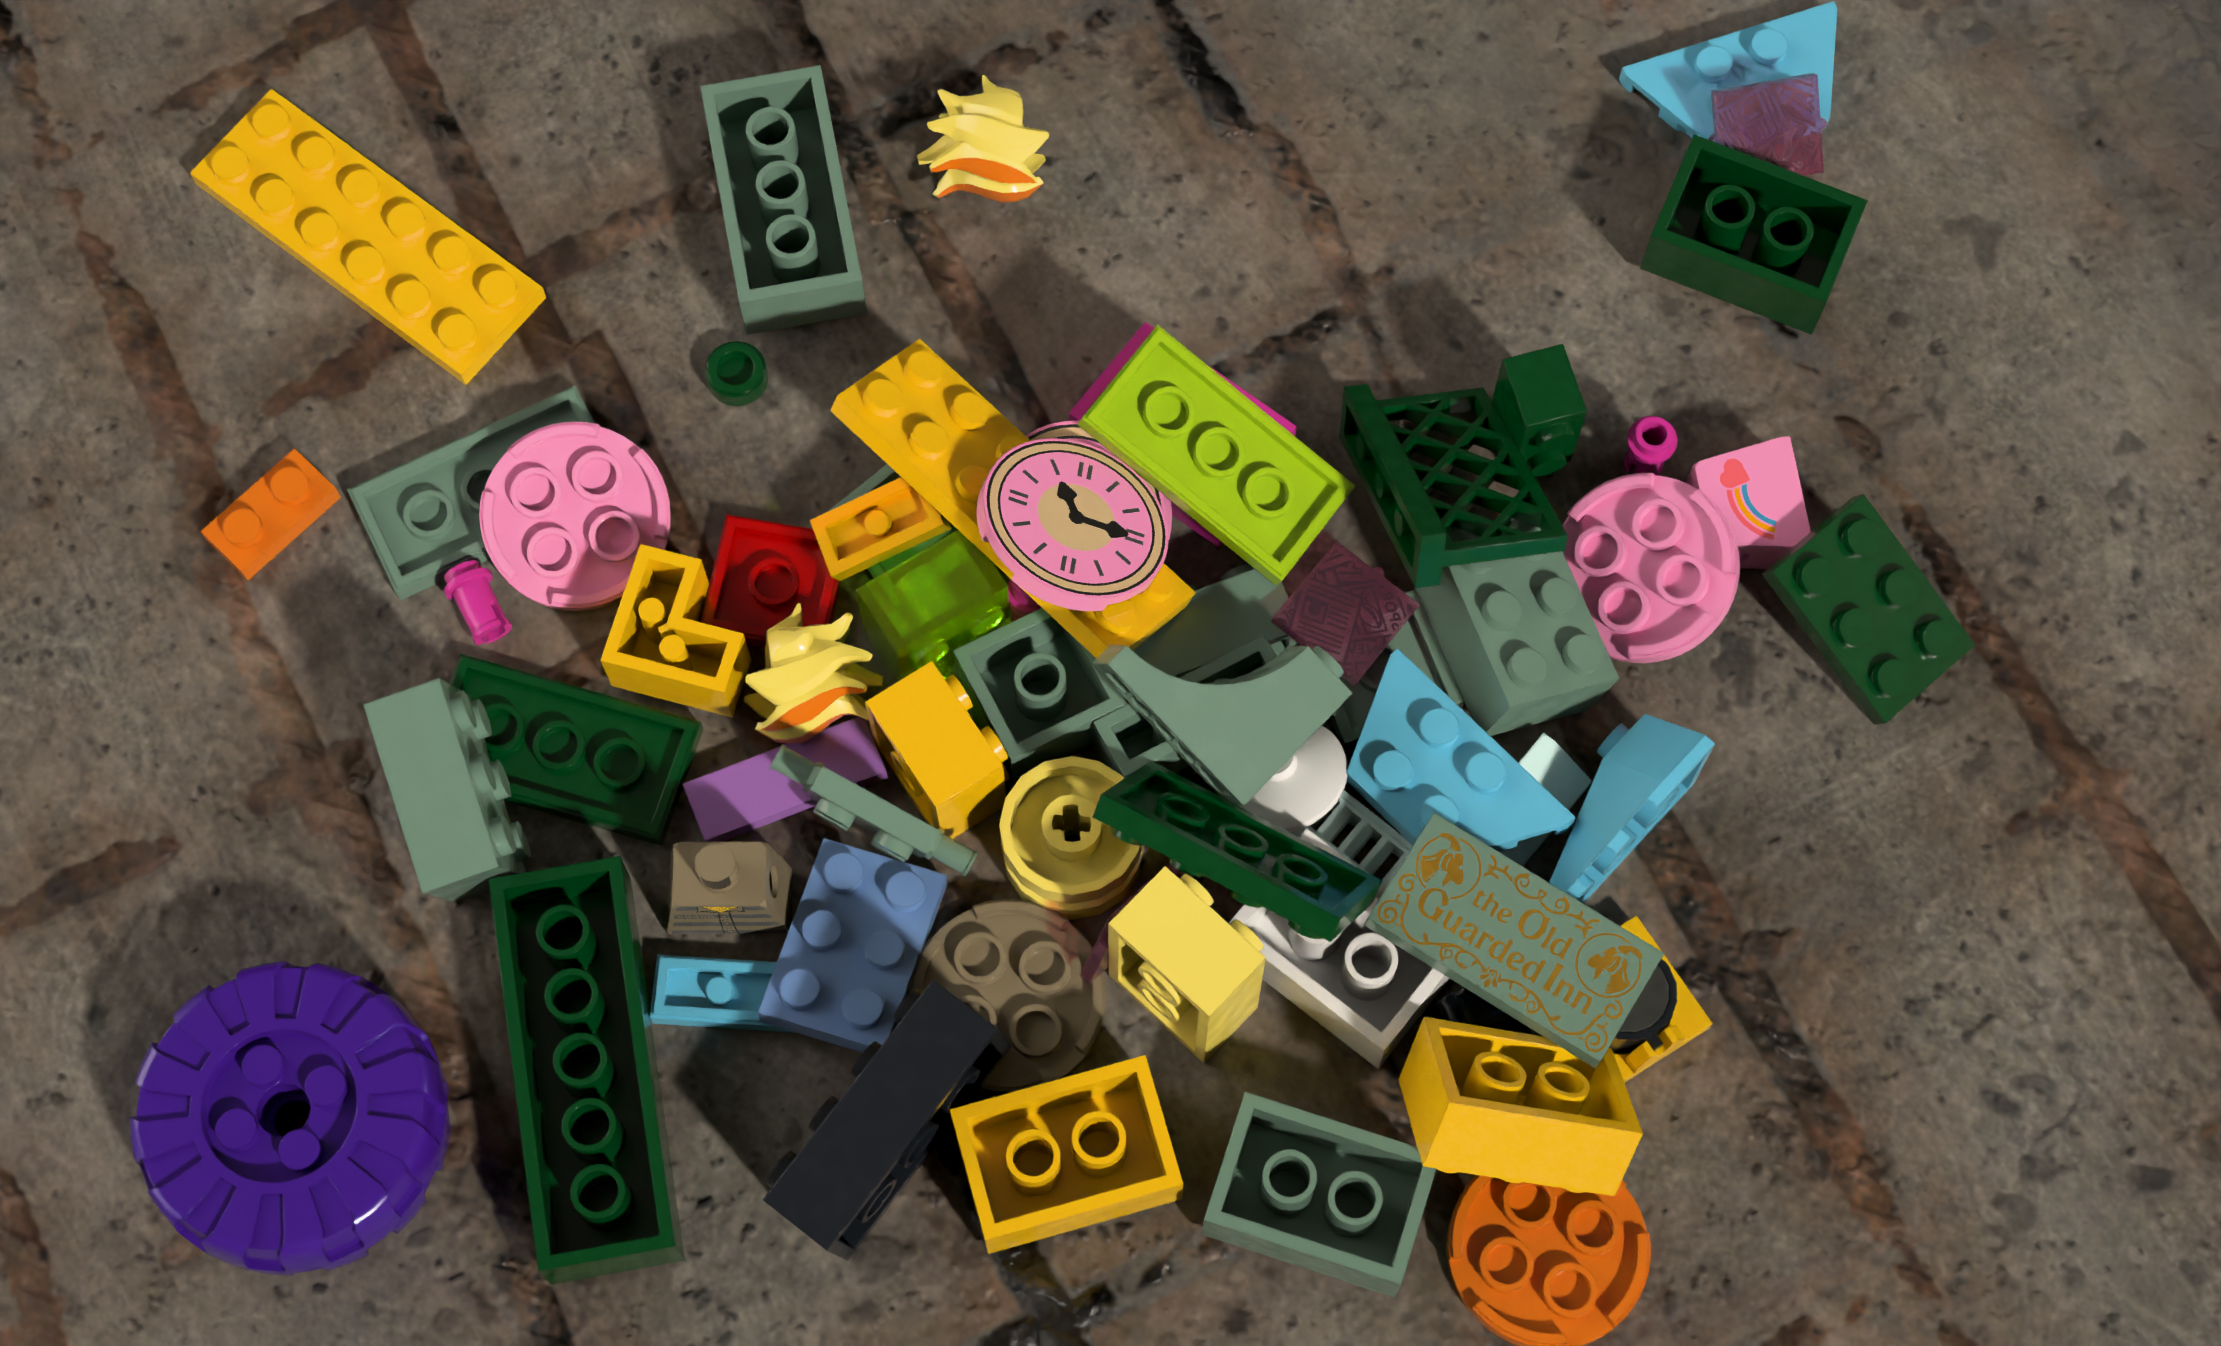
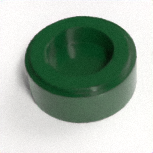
(736, 373)

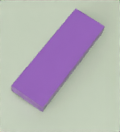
(754, 795)

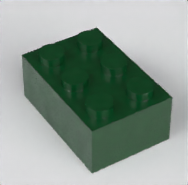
(1753, 234)

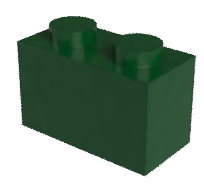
(1541, 407)

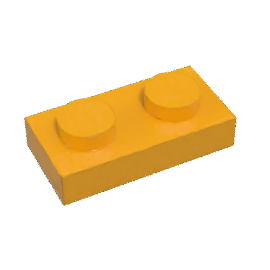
(875, 528)

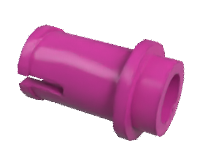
(1649, 445)
(471, 590)

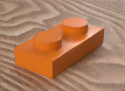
(271, 514)

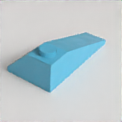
(1633, 789)

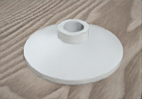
(1304, 785)

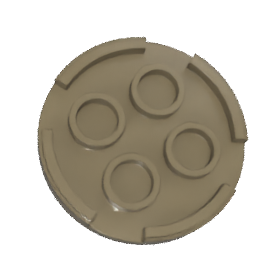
(1024, 977)

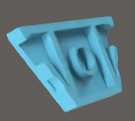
(1769, 51)
(1431, 757)

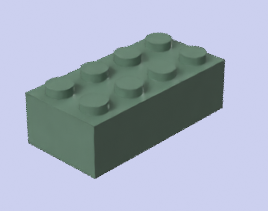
(783, 200)

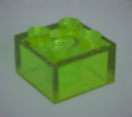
(933, 606)

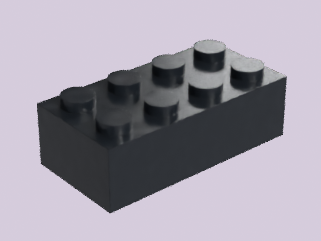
(885, 1120)

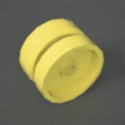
(1057, 874)

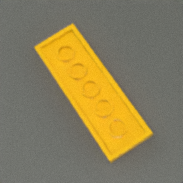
(368, 236)
(944, 446)

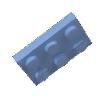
(852, 947)

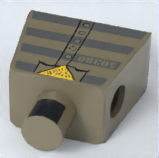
(728, 889)

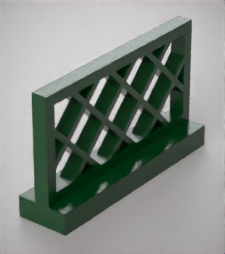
(1402, 486)

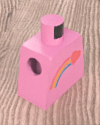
(1759, 497)

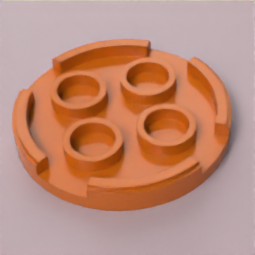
(1547, 1260)

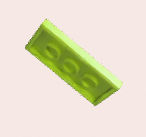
(1216, 455)

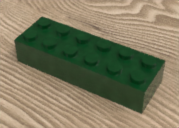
(585, 1071)

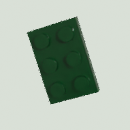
(1868, 609)

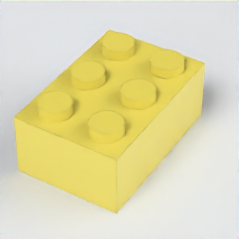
(1186, 962)

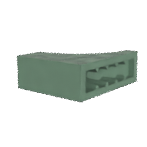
(1234, 728)

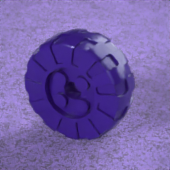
(235, 1075)

